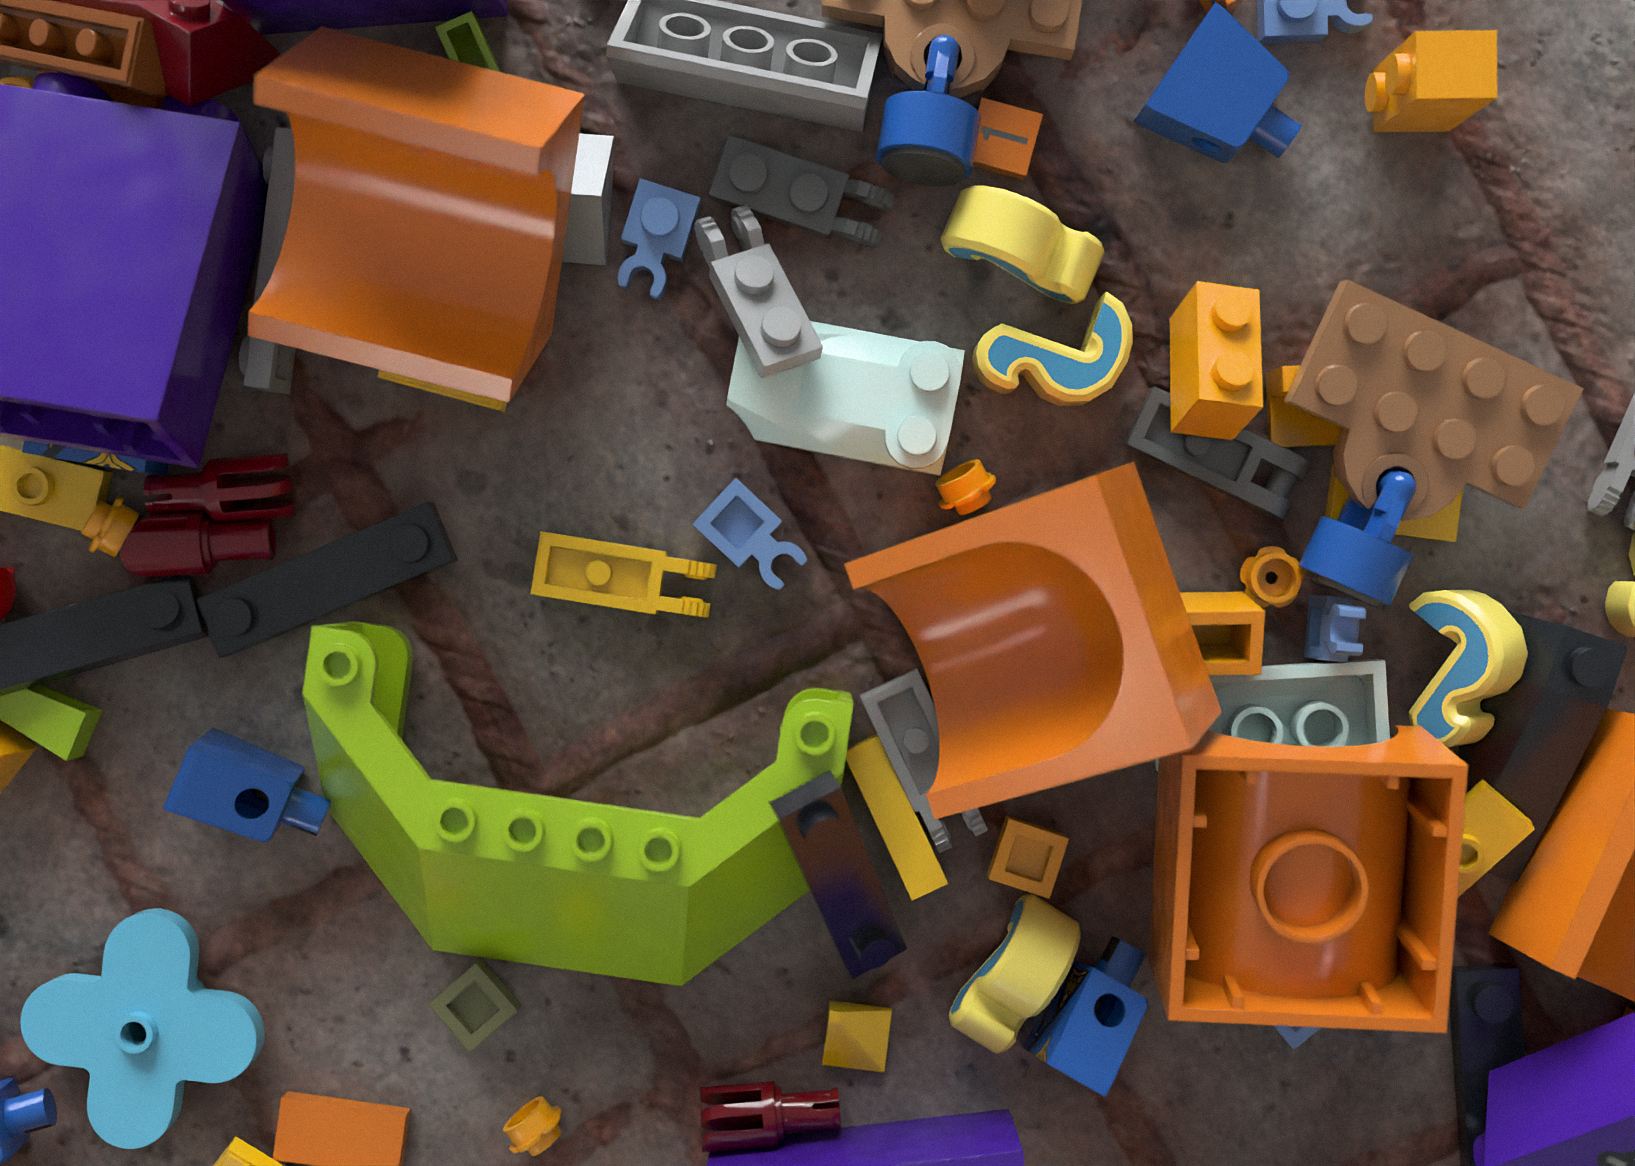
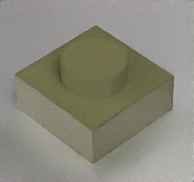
(475, 1004)

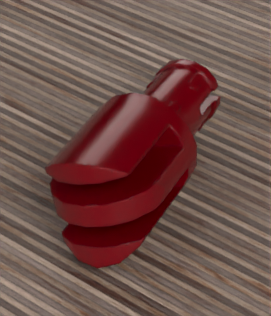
(219, 490)
(193, 543)
(763, 1107)

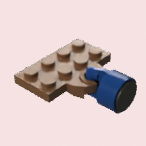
(945, 54)
(1417, 424)

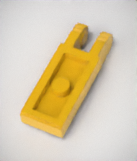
(613, 575)

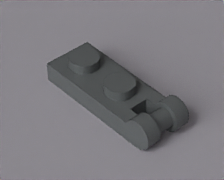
(1218, 462)

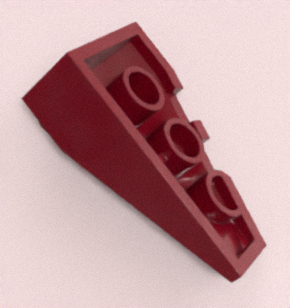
(198, 43)

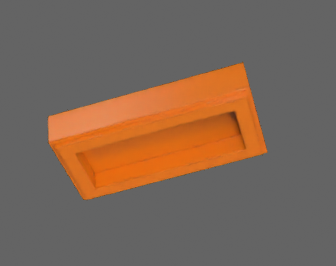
(340, 1132)

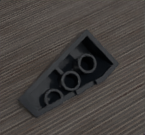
(1543, 725)

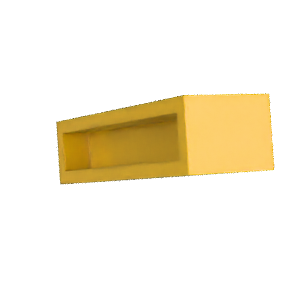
(895, 817)

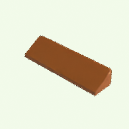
(81, 43)

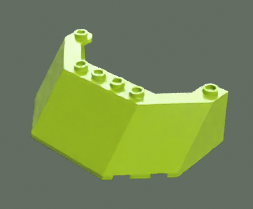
(550, 873)

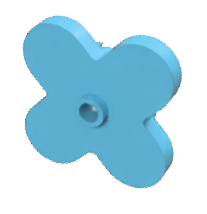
(98, 1023)

